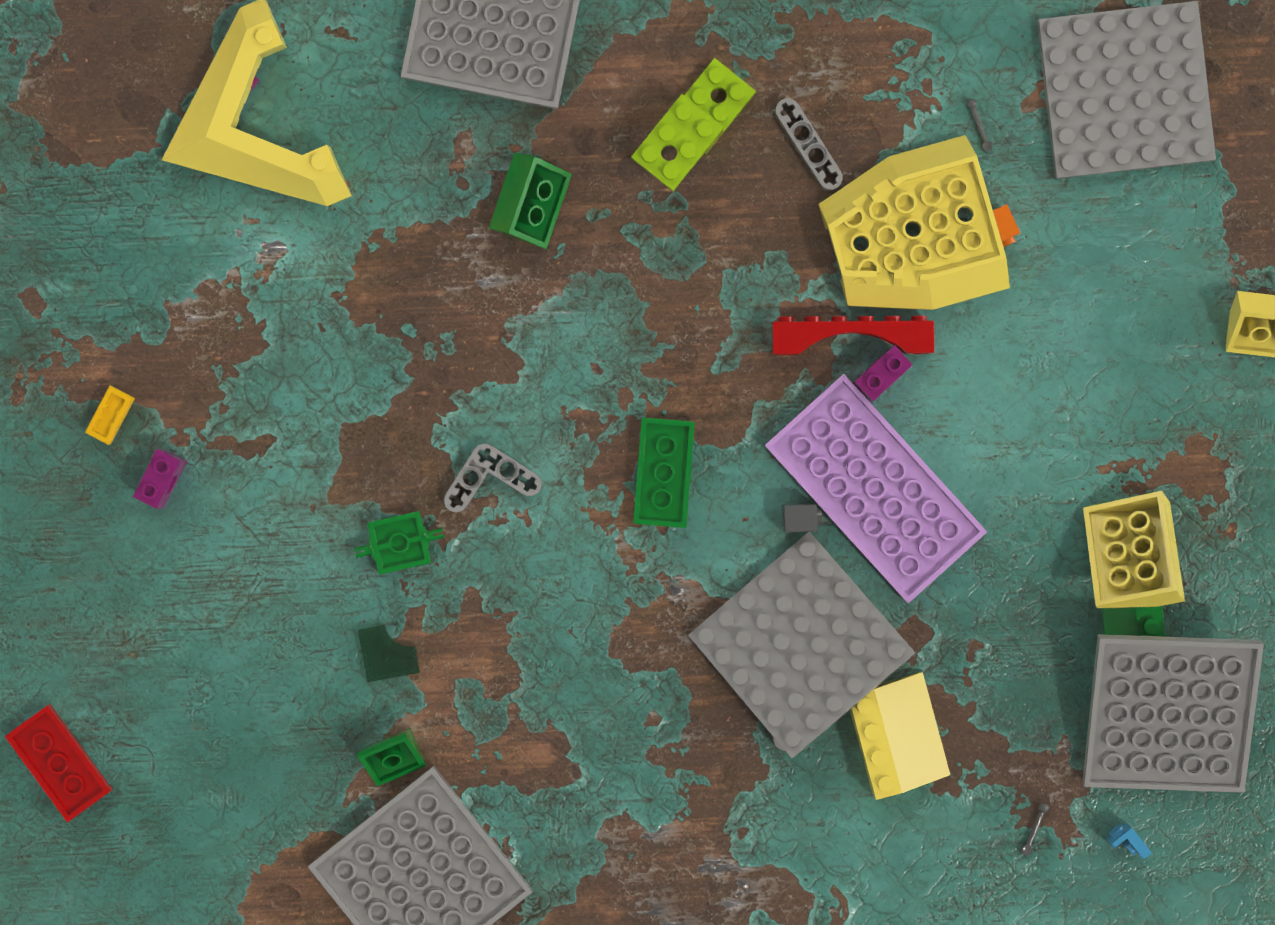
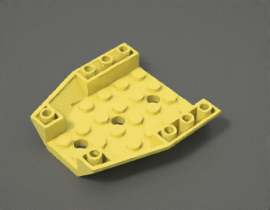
(948, 257)

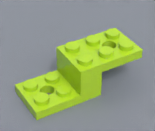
(693, 124)

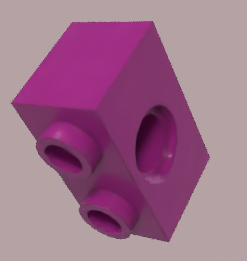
(882, 373)
(160, 478)

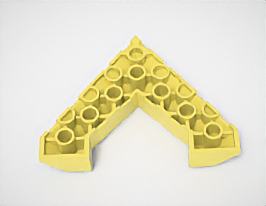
(208, 130)

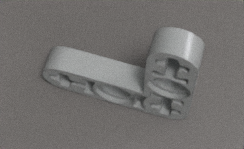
(482, 470)

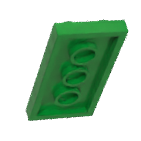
(664, 472)

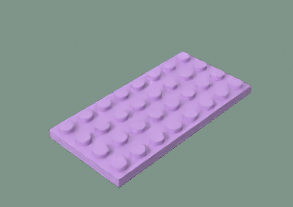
(875, 488)

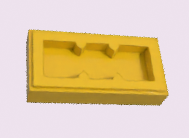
(110, 415)

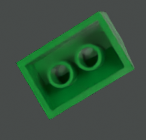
(530, 200)
(1133, 621)

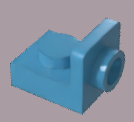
(1134, 842)

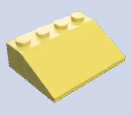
(1133, 552)
(899, 736)

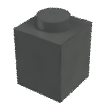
(801, 518)

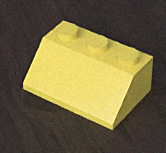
(1252, 324)

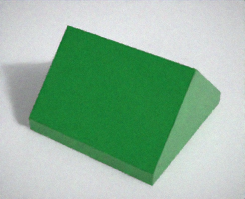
(391, 757)

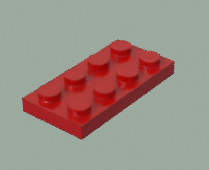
(58, 763)

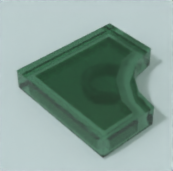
(384, 656)

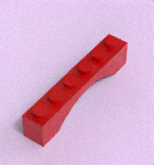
(908, 336)

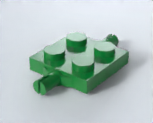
(399, 542)

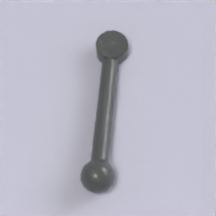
(986, 145)
(1026, 848)

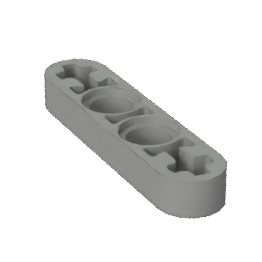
(807, 145)

